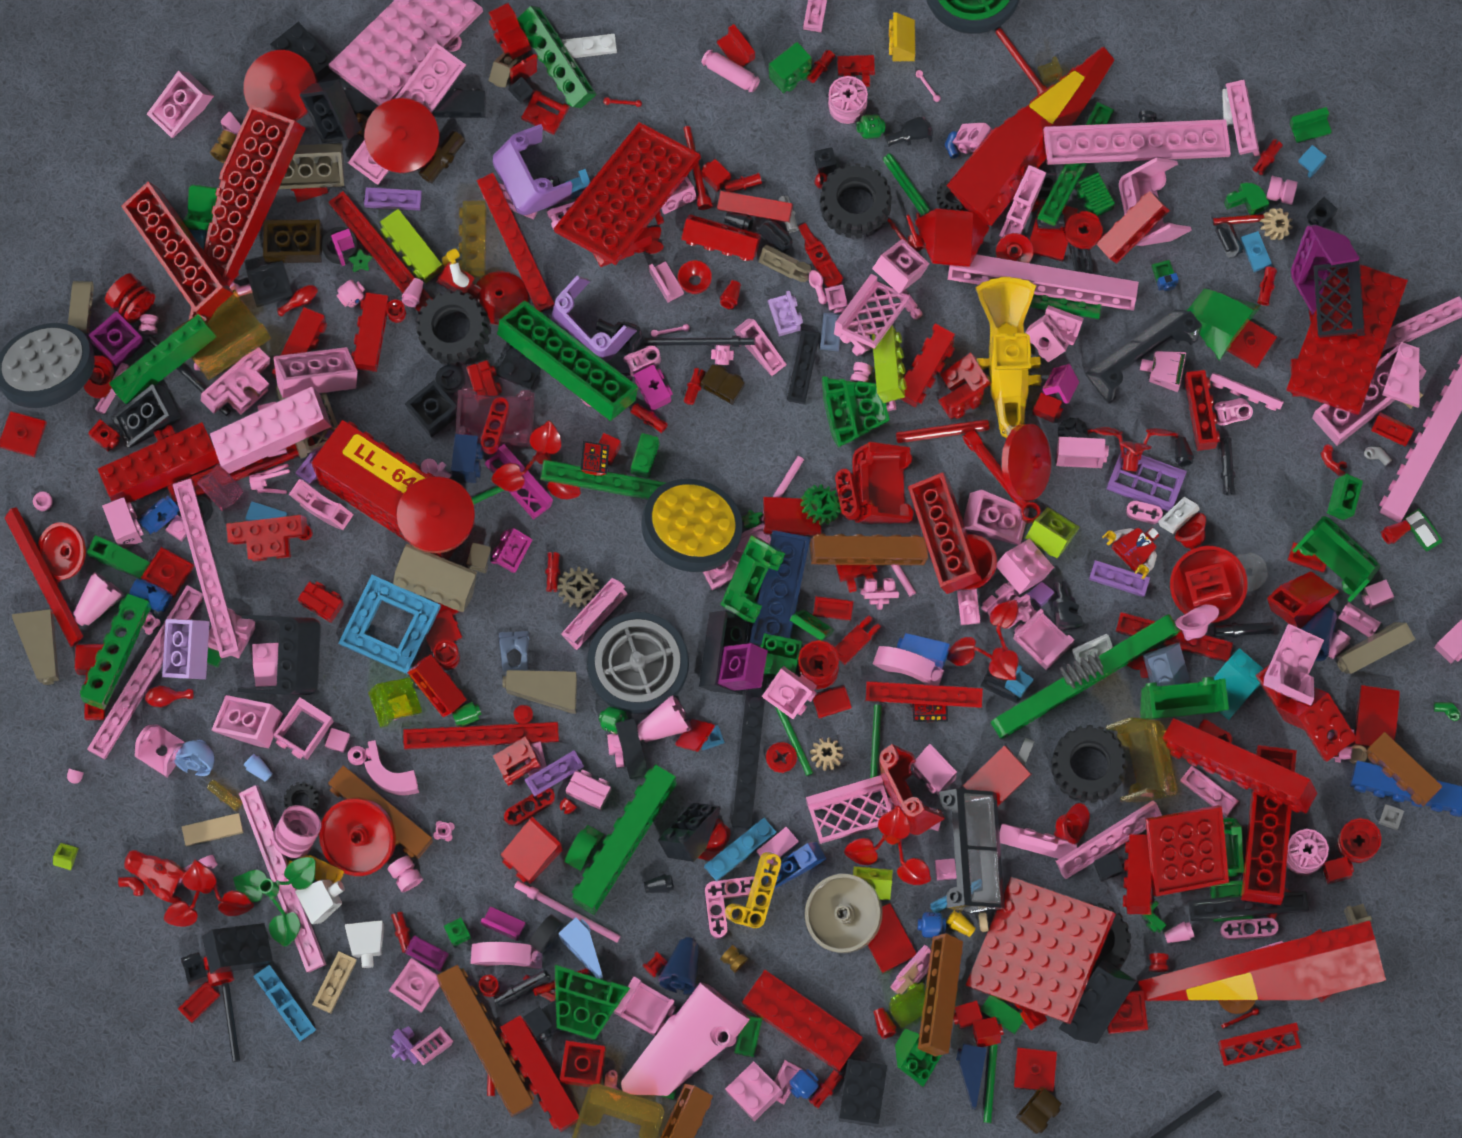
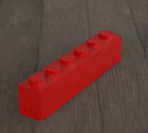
(540, 1074)

